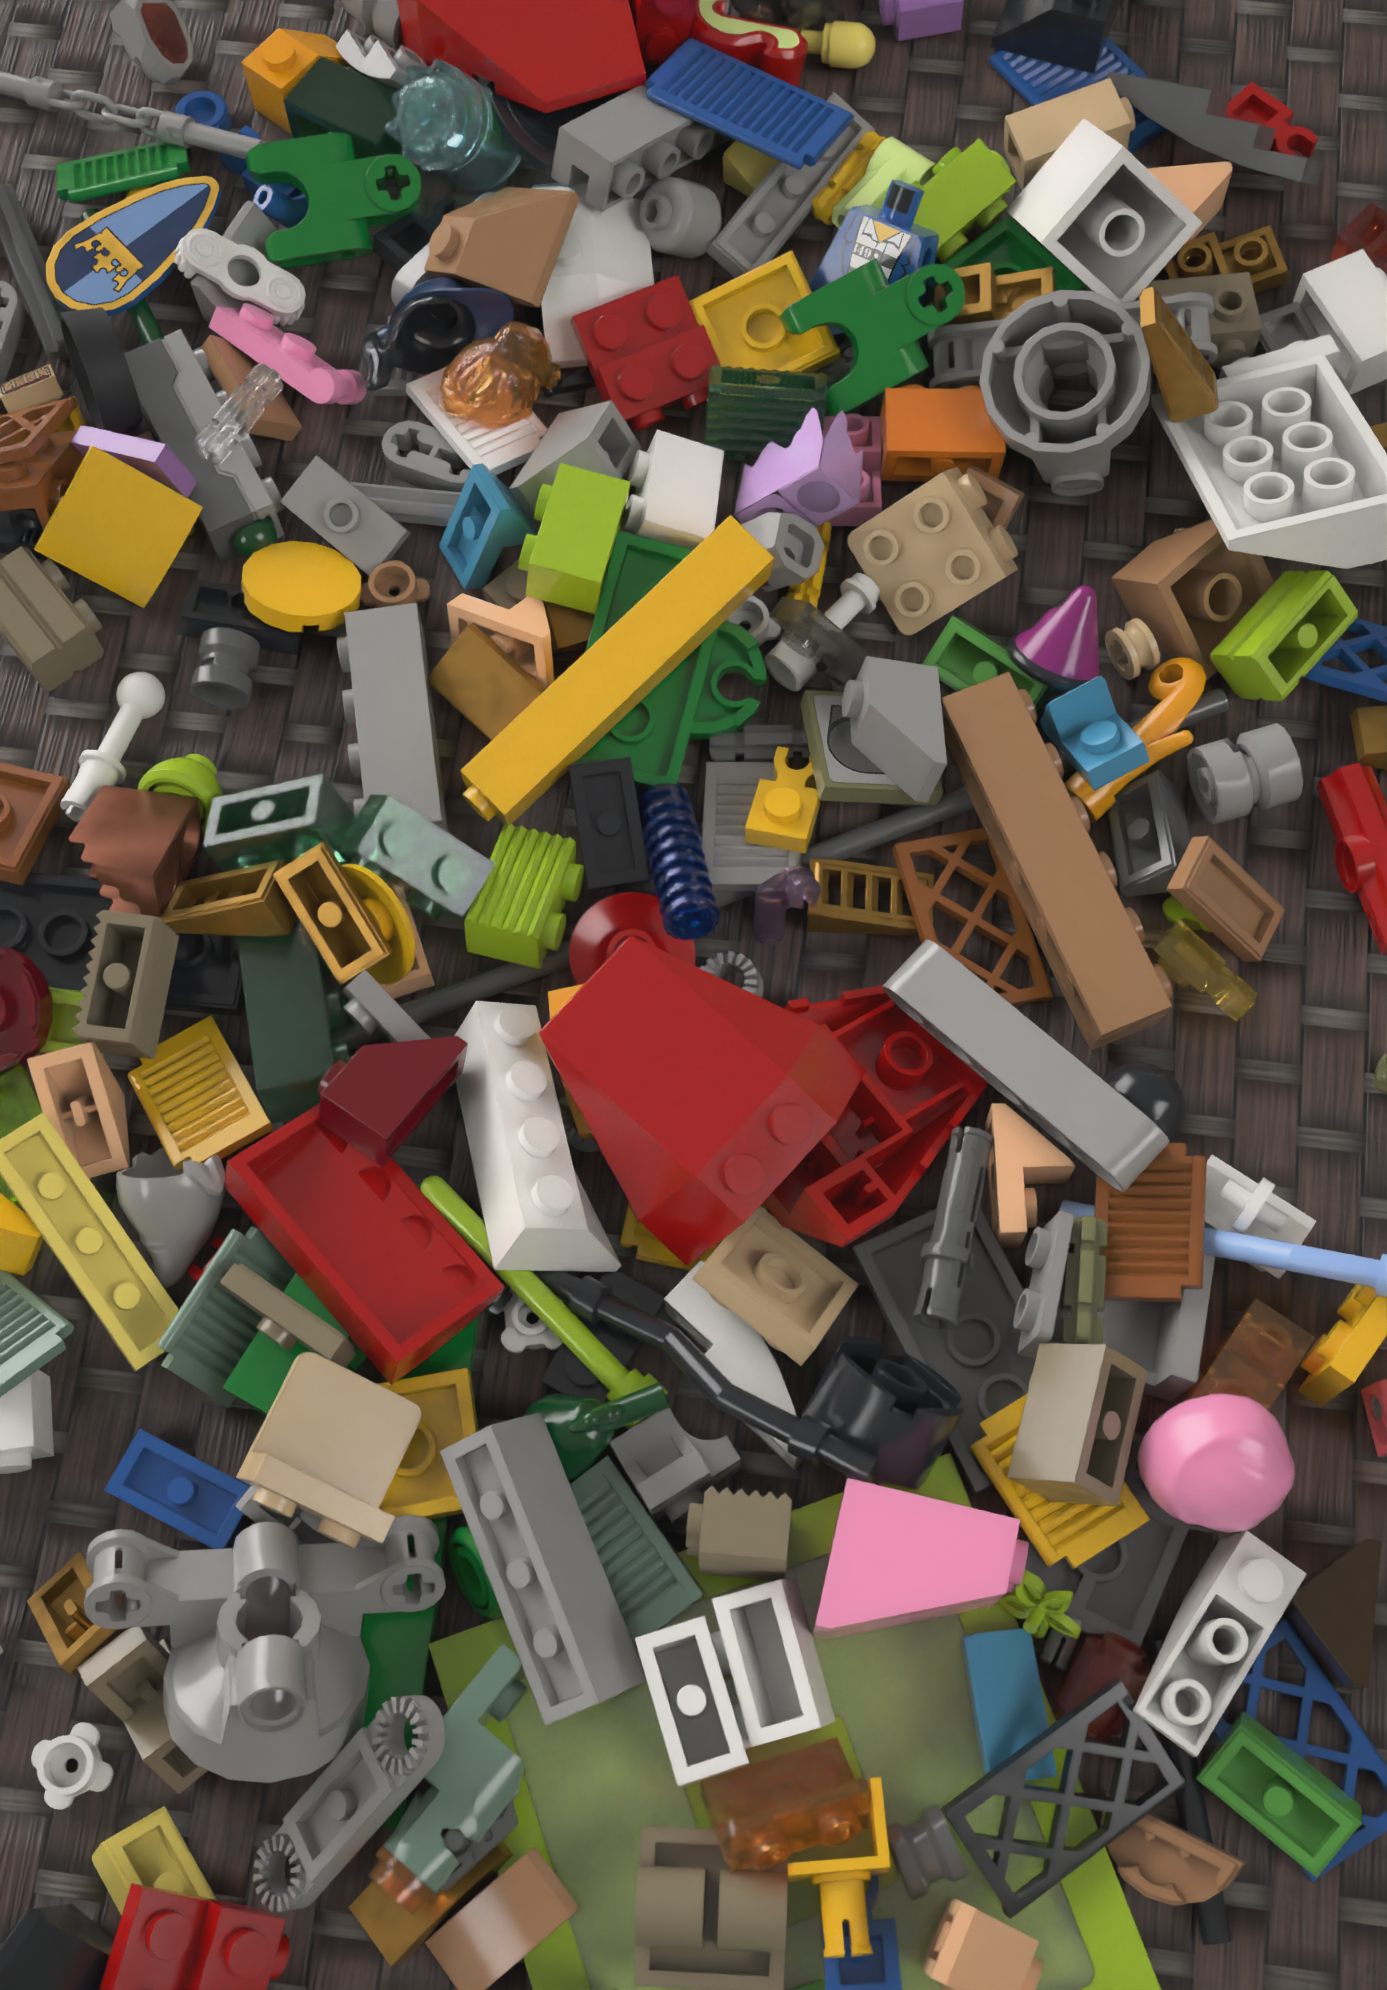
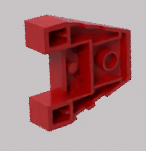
(532, 49)

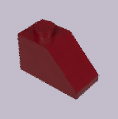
(388, 1091)

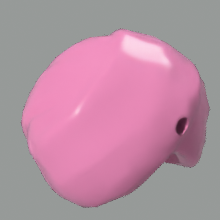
(1217, 1462)

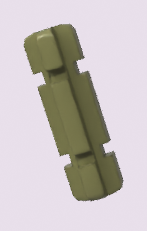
(1085, 1282)

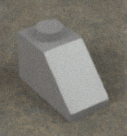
(899, 722)

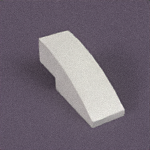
(733, 1348)

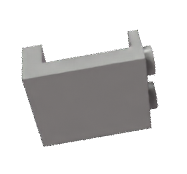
(1155, 1335)

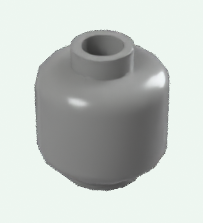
(680, 217)

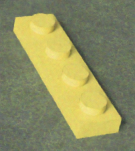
(87, 1239)

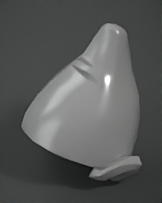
(171, 1208)

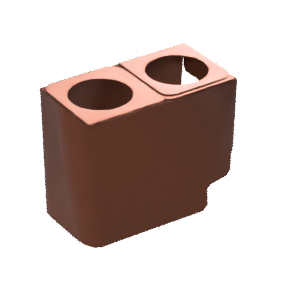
(140, 846)

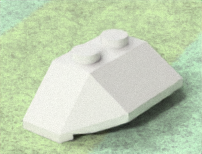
(598, 262)

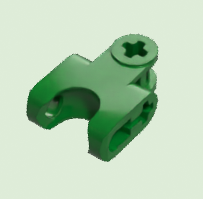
(342, 195)
(880, 323)

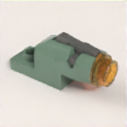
(469, 1793)

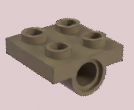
(702, 1922)

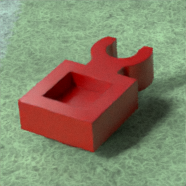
(1260, 107)

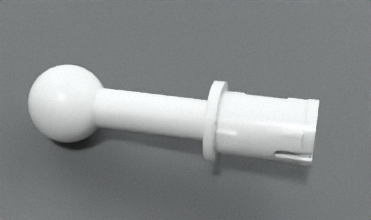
(139, 697)

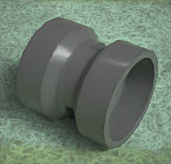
(225, 668)

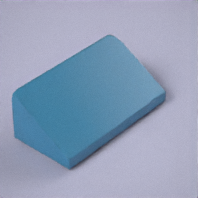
(1005, 1697)

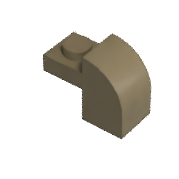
(130, 1683)

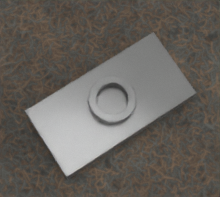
(344, 516)

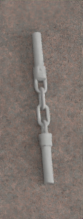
(171, 127)

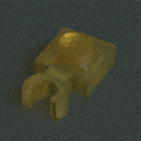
(1194, 962)

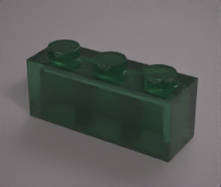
(290, 1019)

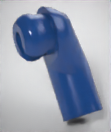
(280, 206)

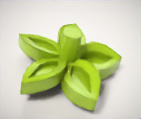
(1040, 1607)

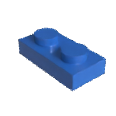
(180, 1491)

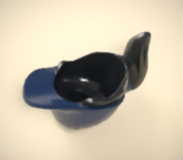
(432, 328)

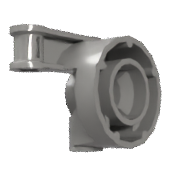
(1063, 338)
(263, 1636)

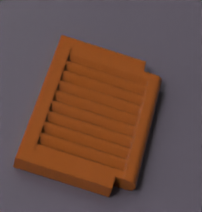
(1155, 1229)

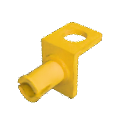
(843, 1885)

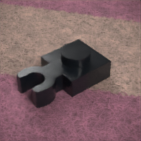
(409, 234)

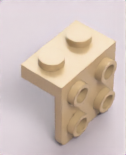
(933, 550)
(331, 1449)

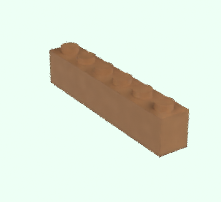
(1053, 862)

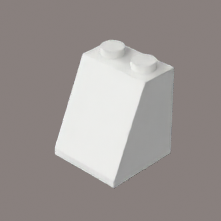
(1104, 214)

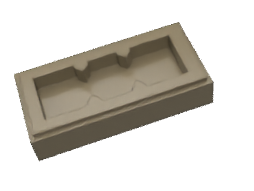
(285, 1319)

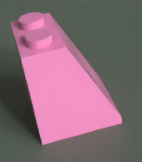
(913, 1561)

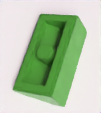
(971, 656)
(1281, 1794)

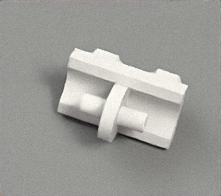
(1251, 1209)

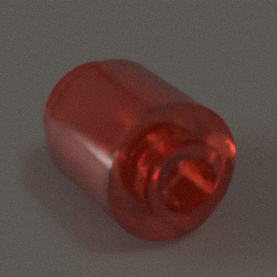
(1094, 1667)

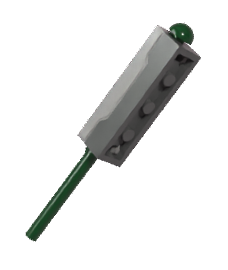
(178, 404)

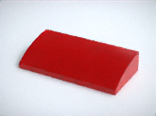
(362, 1242)

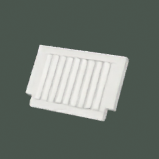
(495, 448)

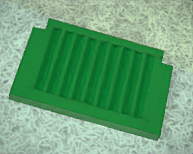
(121, 171)

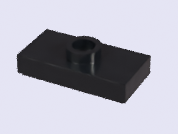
(223, 606)

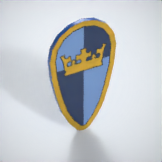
(129, 246)

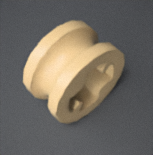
(1132, 649)

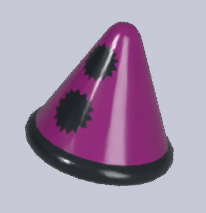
(1061, 644)

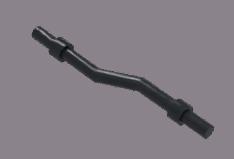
(806, 1437)

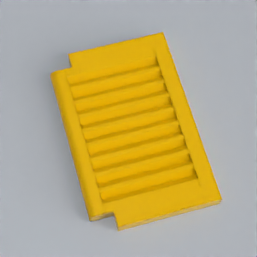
(198, 1096)
(1053, 1527)

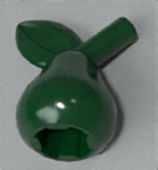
(585, 1425)

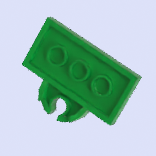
(688, 698)

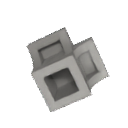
(671, 1466)

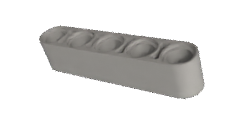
(1026, 1065)

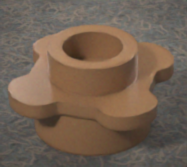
(390, 577)

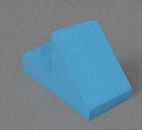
(481, 525)
(1093, 734)

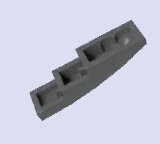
(1201, 120)

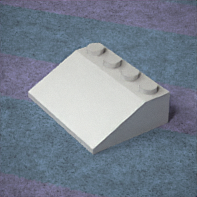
(1288, 466)

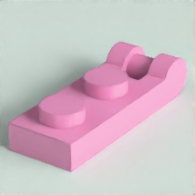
(289, 354)

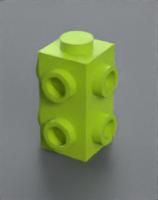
(963, 194)

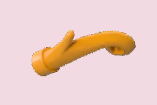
(1179, 688)

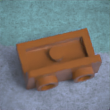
(42, 478)

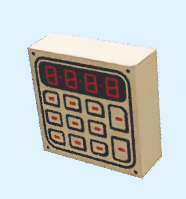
(30, 390)

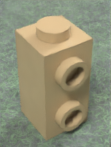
(1039, 131)

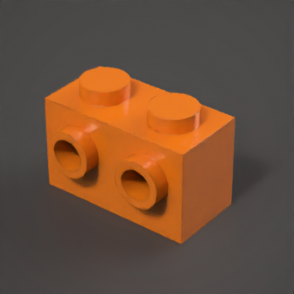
(936, 432)

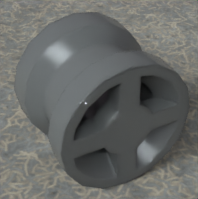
(925, 1852)

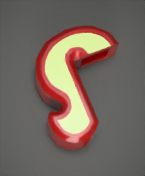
(763, 45)

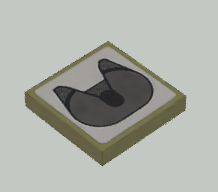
(839, 766)

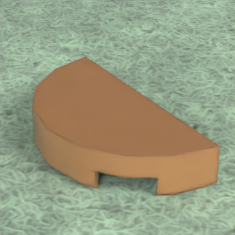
(1172, 1862)

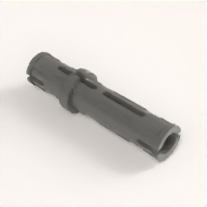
(948, 1252)

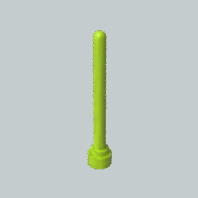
(538, 1297)

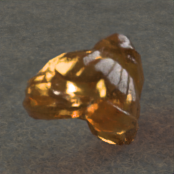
(499, 377)

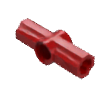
(1360, 827)

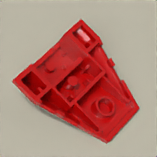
(694, 1090)
(889, 1127)

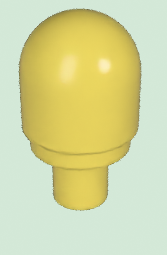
(842, 44)

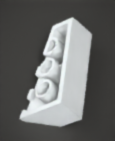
(520, 1149)

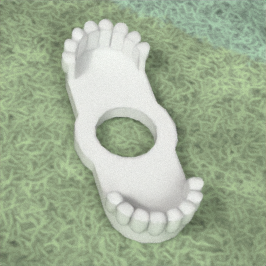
(209, 255)

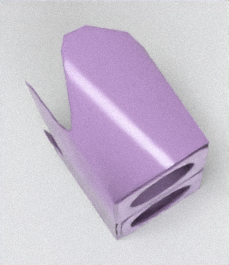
(809, 482)

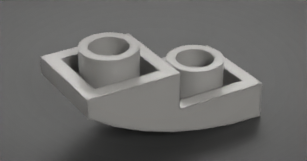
(378, 59)

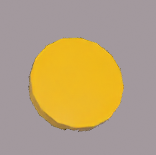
(300, 586)

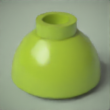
(185, 776)

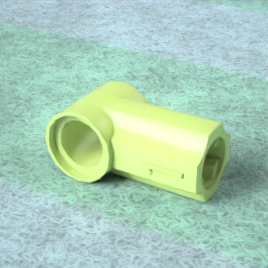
(889, 162)

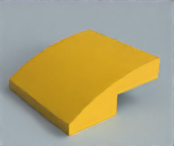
(118, 527)

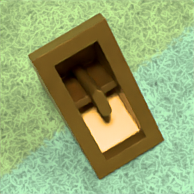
(62, 1616)

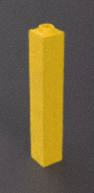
(616, 673)

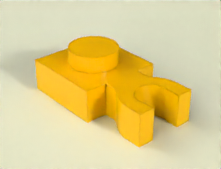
(784, 808)

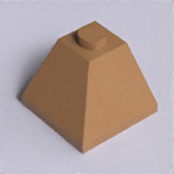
(504, 242)
(1192, 591)

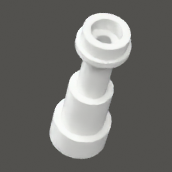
(793, 669)

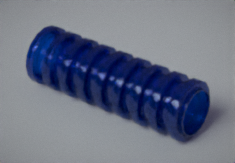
(677, 862)

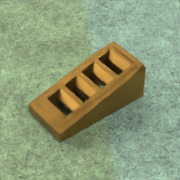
(1180, 368)
(234, 904)
(845, 918)

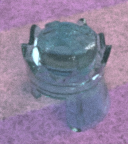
(448, 127)

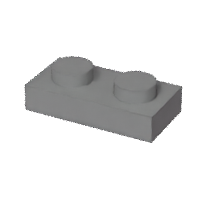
(375, 1010)

